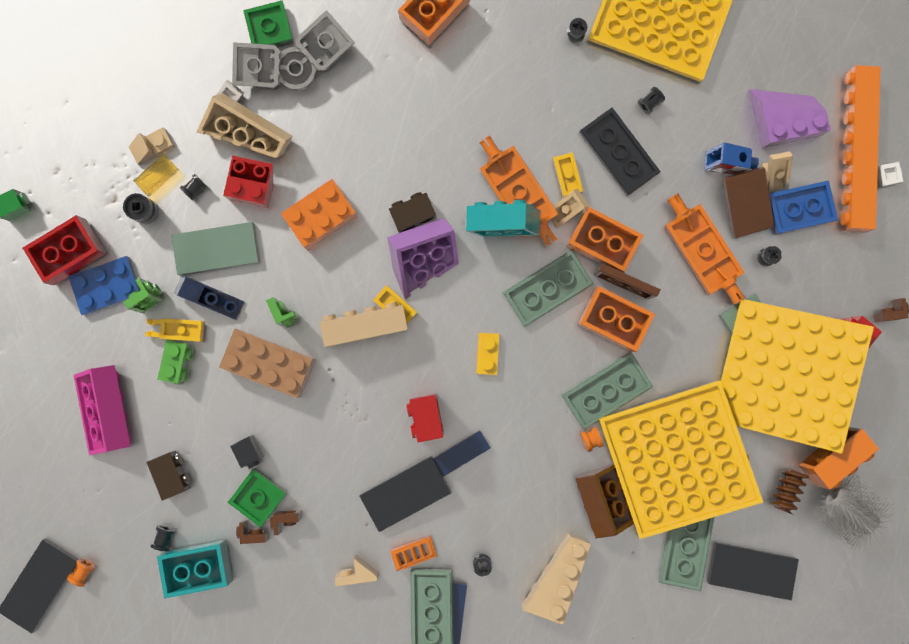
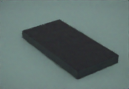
(619, 151)
(405, 494)
(753, 571)
(38, 585)

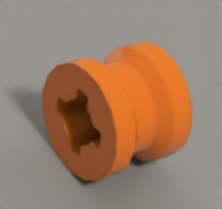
(591, 439)

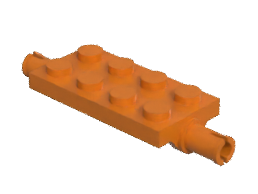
(514, 181)
(704, 249)

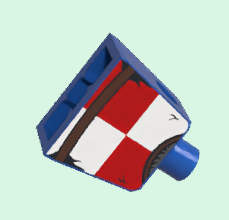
(730, 159)

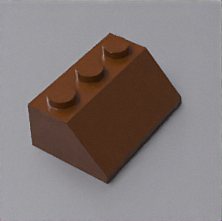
(604, 501)

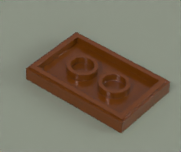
(748, 202)
(626, 282)

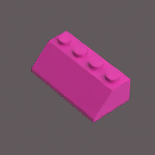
(102, 409)

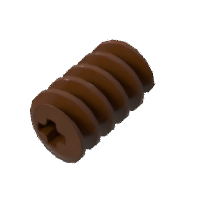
(789, 490)

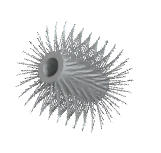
(853, 511)

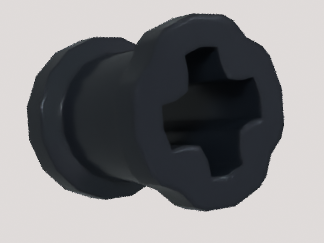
(577, 23)
(651, 100)
(193, 186)
(774, 258)
(162, 538)
(483, 571)

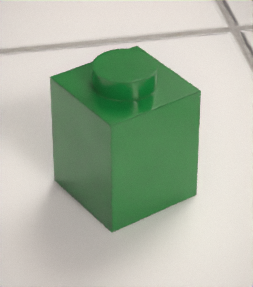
(13, 204)

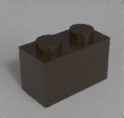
(412, 212)
(169, 475)

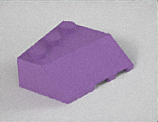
(787, 117)
(422, 254)

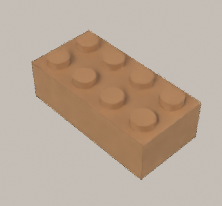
(267, 363)

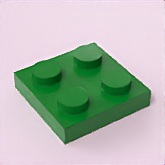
(268, 24)
(257, 497)

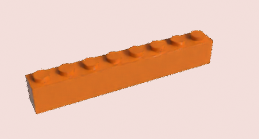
(861, 149)

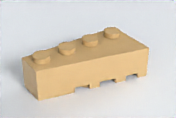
(237, 124)
(363, 325)
(556, 586)

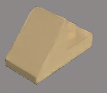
(147, 147)
(778, 171)
(569, 207)
(362, 574)

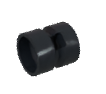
(140, 208)

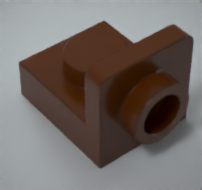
(899, 311)
(289, 518)
(255, 535)

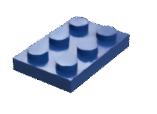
(803, 207)
(104, 285)

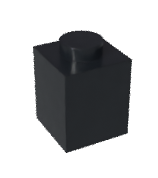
(247, 452)

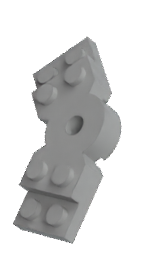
(315, 51)

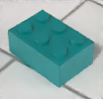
(503, 219)
(195, 569)

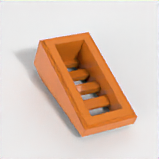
(416, 560)

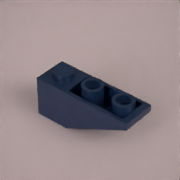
(208, 297)

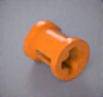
(81, 572)

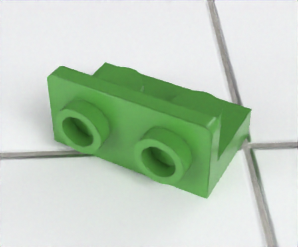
(146, 298)
(281, 313)
(175, 362)

